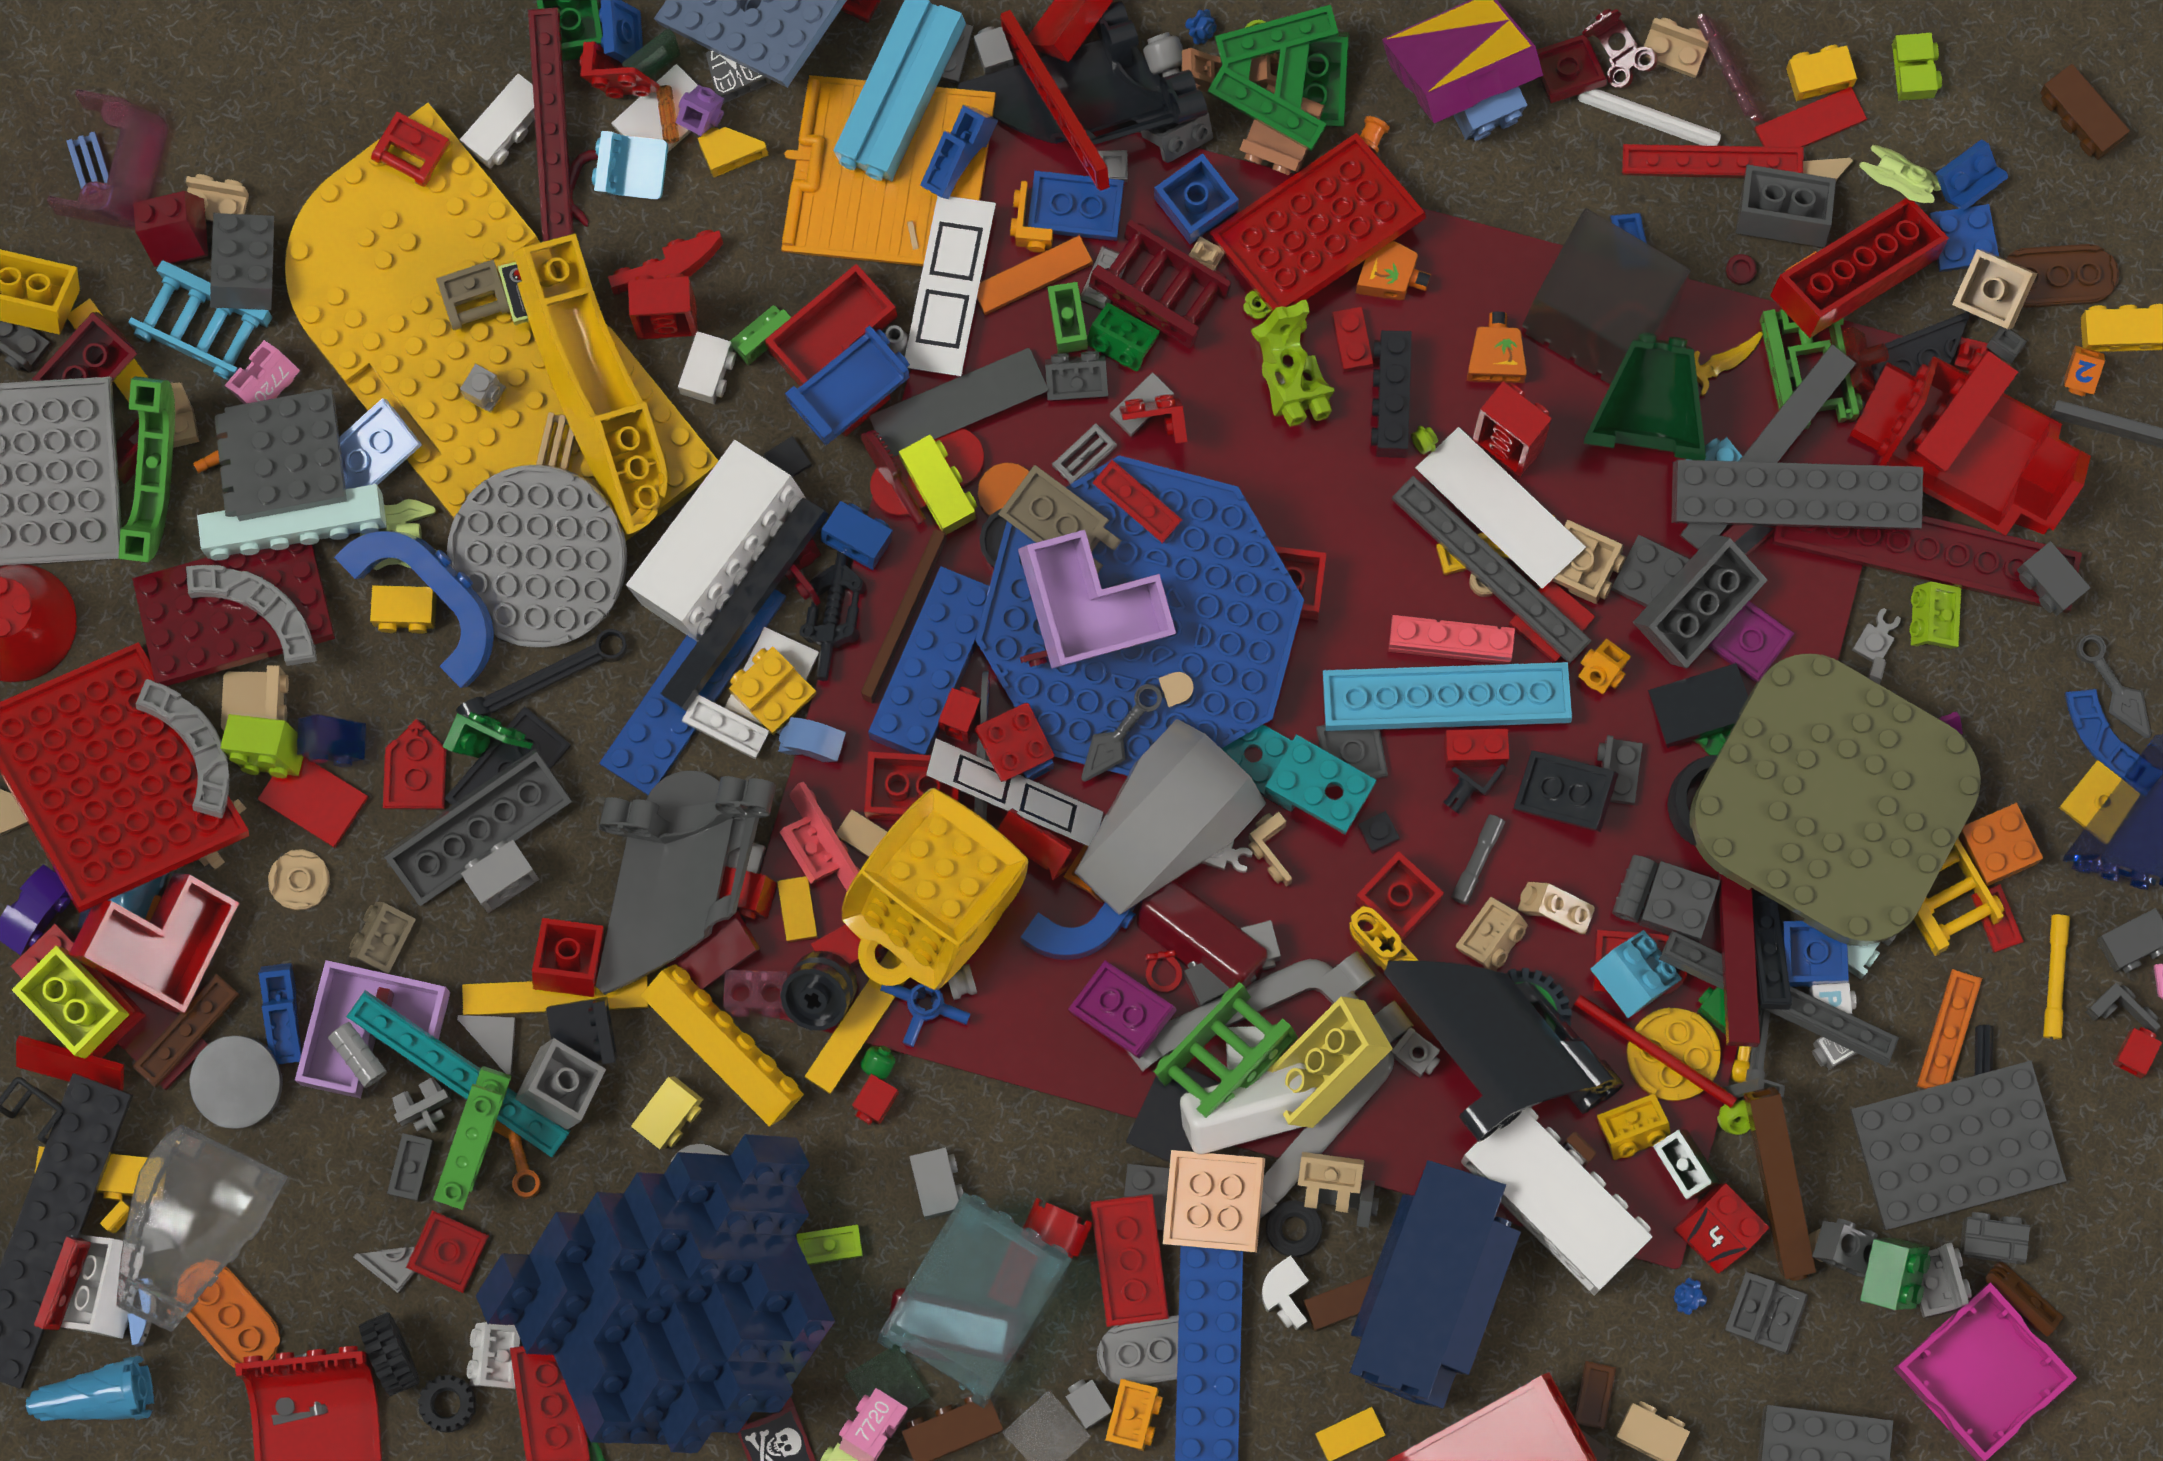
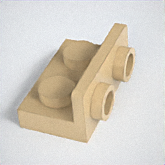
(1676, 46)
(218, 196)
(1492, 934)

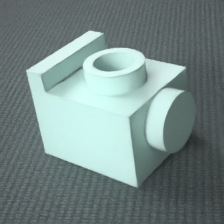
(1860, 956)

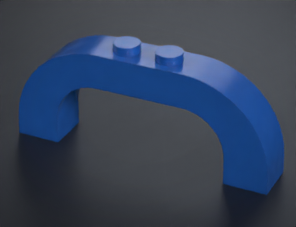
(452, 587)
(1077, 942)

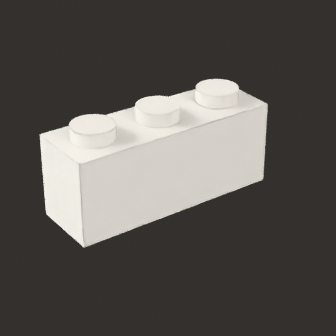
(501, 123)

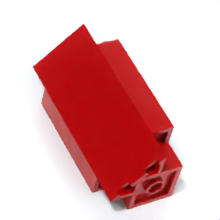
(2005, 472)

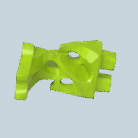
(1287, 385)

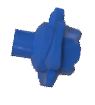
(1201, 26)
(1689, 1296)

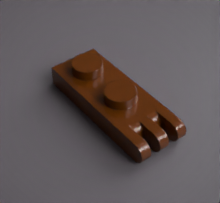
(2024, 1298)

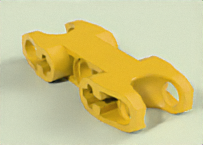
(1380, 935)

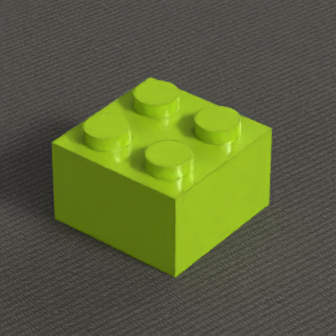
(262, 745)

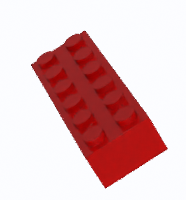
(1859, 267)

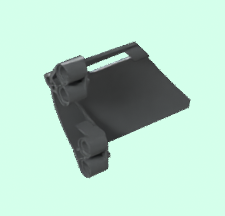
(675, 875)

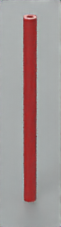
(1655, 1051)

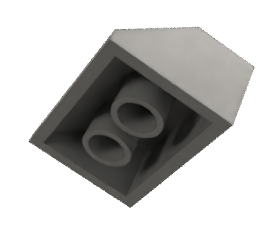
(1786, 206)

